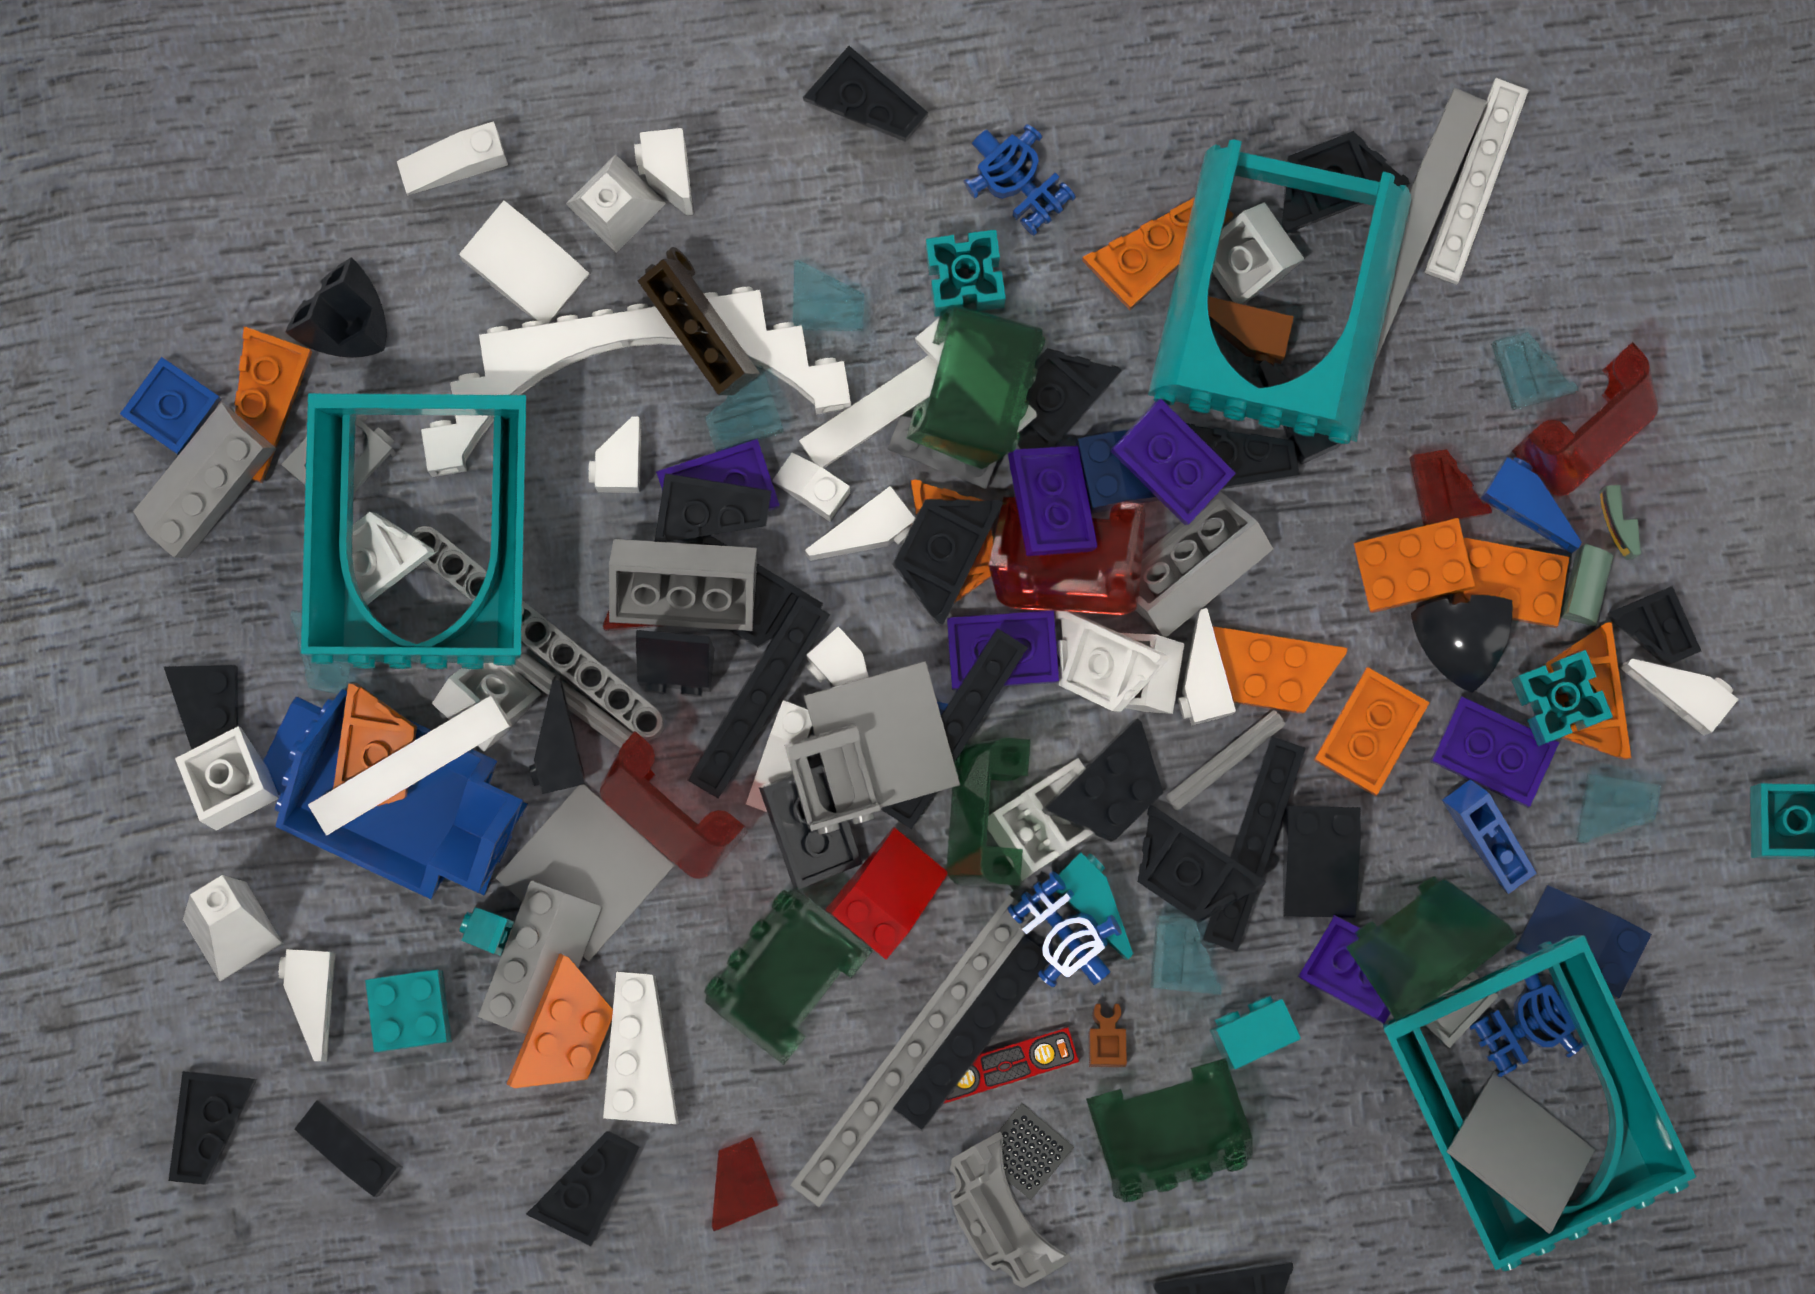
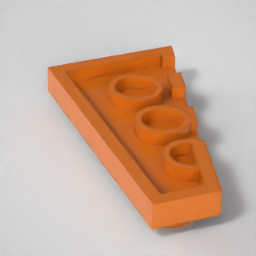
(1145, 257)

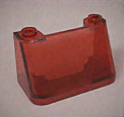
(1570, 458)
(1071, 582)
(691, 846)

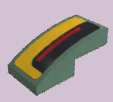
(1623, 532)

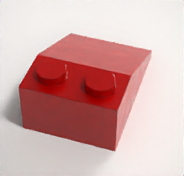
(888, 893)

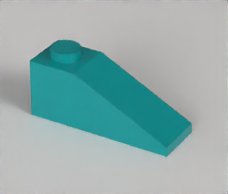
(1094, 897)
(486, 930)

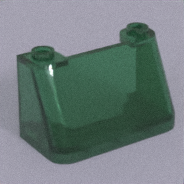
(1428, 946)

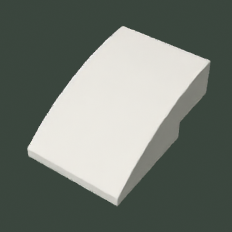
(524, 264)
(1026, 827)

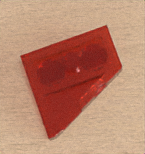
(1444, 489)
(741, 1185)

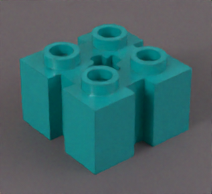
(979, 256)
(1570, 677)

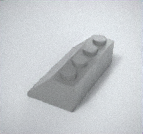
(203, 482)
(1198, 563)
(682, 584)
(545, 926)

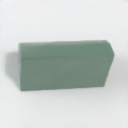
(1587, 585)

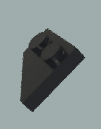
(1658, 626)

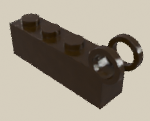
(697, 324)

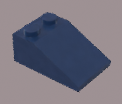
(1106, 477)
(1612, 940)

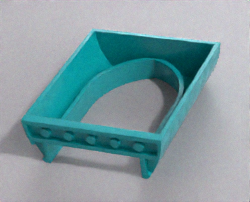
(1335, 391)
(334, 613)
(1641, 1148)

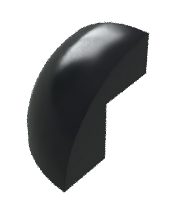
(342, 316)
(1464, 637)

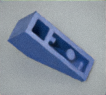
(1527, 500)
(1489, 835)

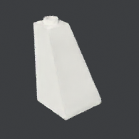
(615, 203)
(229, 925)

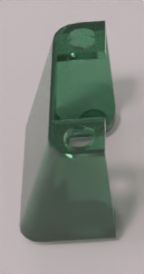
(978, 386)
(968, 857)
(784, 972)
(1172, 1133)

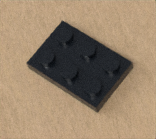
(806, 852)

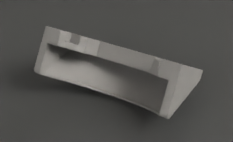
(994, 1220)

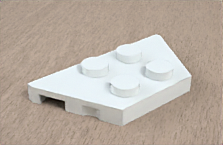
(383, 554)
(1103, 662)

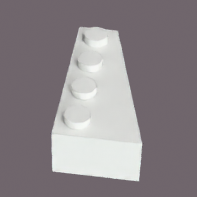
(638, 1063)

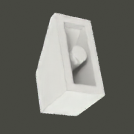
(619, 461)
(812, 486)

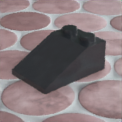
(674, 662)
(1321, 861)

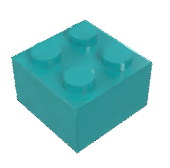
(1782, 821)
(408, 1011)
(1255, 1032)

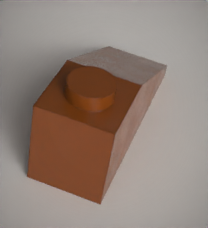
(1251, 329)

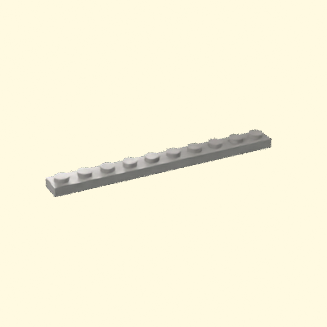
(910, 1054)

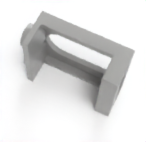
(376, 452)
(864, 798)

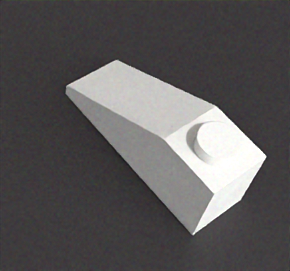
(453, 159)
(870, 527)
(1205, 682)
(1690, 695)
(790, 726)
(309, 988)

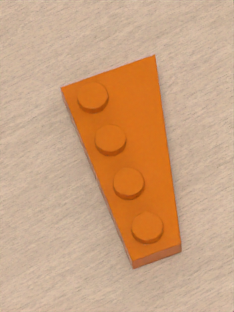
(268, 385)

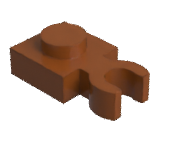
(1107, 1043)

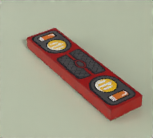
(1017, 1063)

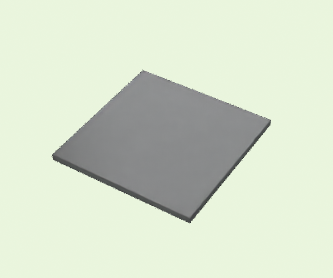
(898, 735)
(590, 856)
(1521, 1151)

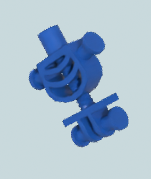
(995, 153)
(1087, 960)
(1526, 1026)

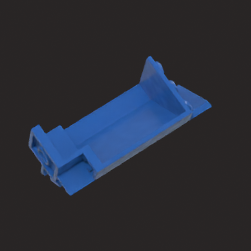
(443, 829)

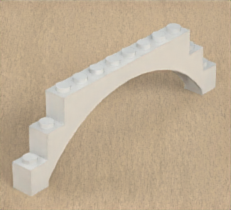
(526, 355)

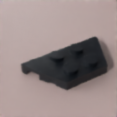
(1342, 155)
(1062, 395)
(943, 549)
(772, 602)
(1111, 787)
(1191, 870)
(1255, 1280)

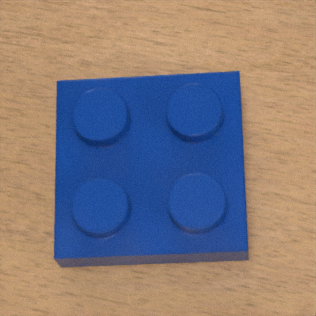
(170, 406)

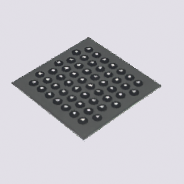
(1031, 1151)

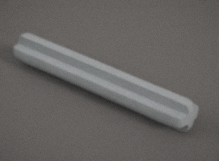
(576, 702)
(1225, 760)

